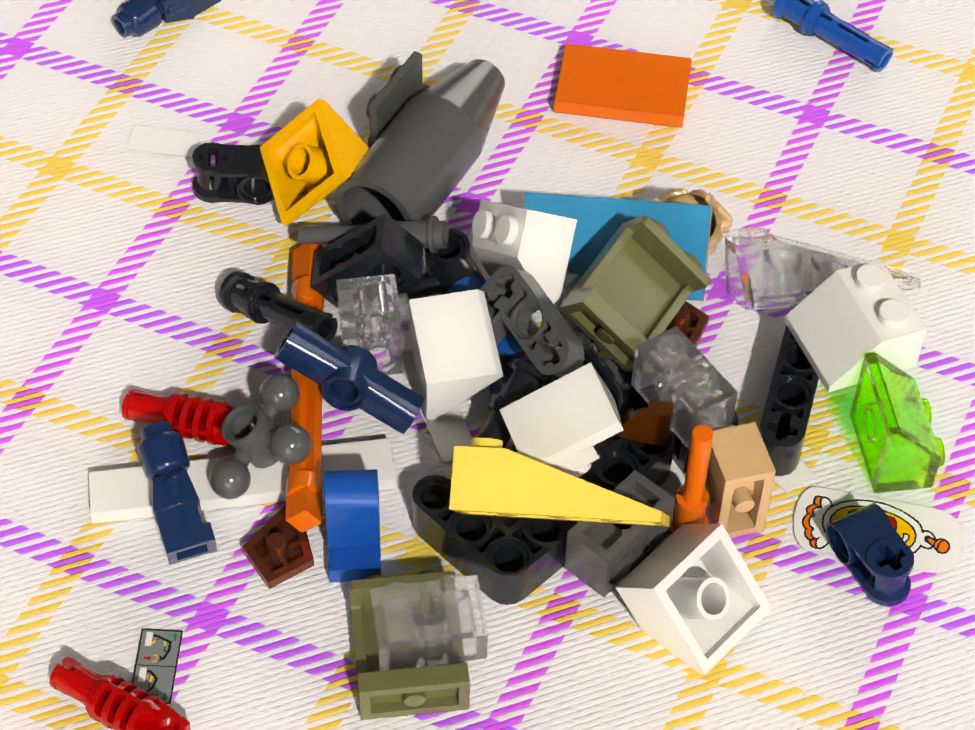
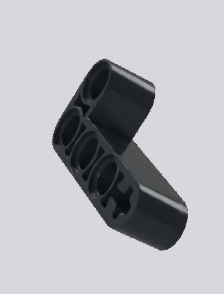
(788, 406)

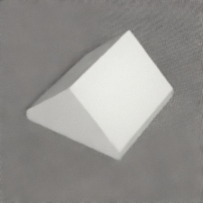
(452, 348)
(563, 417)

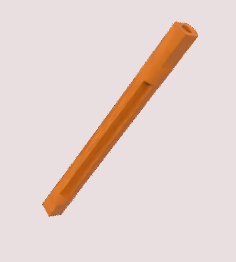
(305, 479)

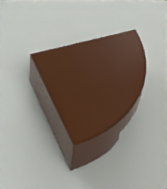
(649, 424)

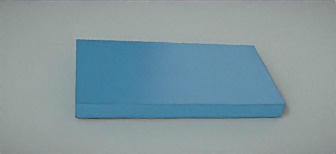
(601, 217)

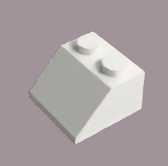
(524, 240)
(854, 315)
(695, 595)

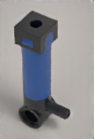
(456, 271)

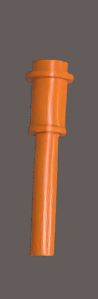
(693, 496)

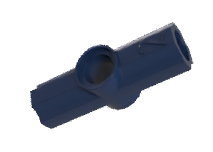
(349, 378)

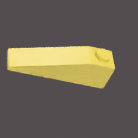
(508, 484)

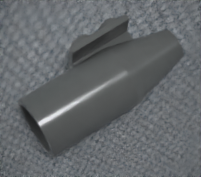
(420, 141)

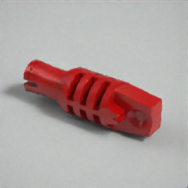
(187, 414)
(114, 700)

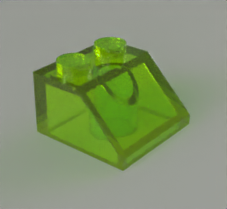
(894, 428)

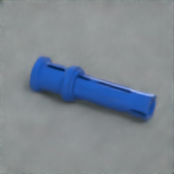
(817, 19)

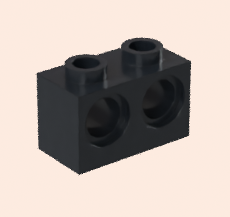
(370, 250)

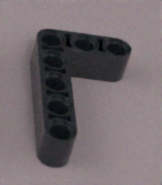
(519, 545)

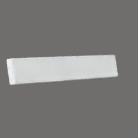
(129, 493)

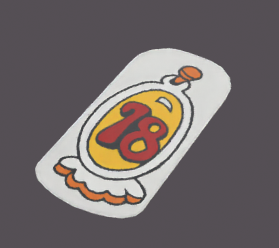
(928, 531)

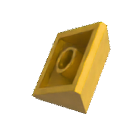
(310, 159)

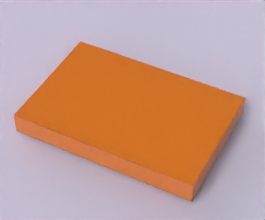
(623, 85)

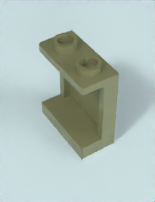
(633, 289)
(400, 690)

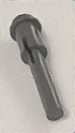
(431, 233)

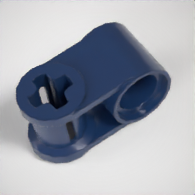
(873, 554)

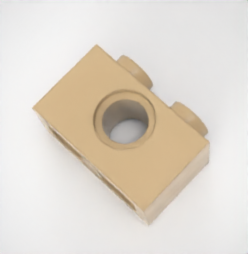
(739, 480)

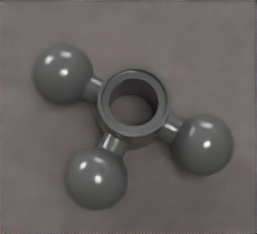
(259, 438)

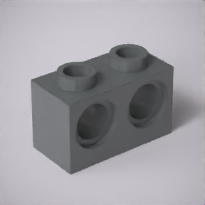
(609, 551)

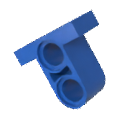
(352, 524)

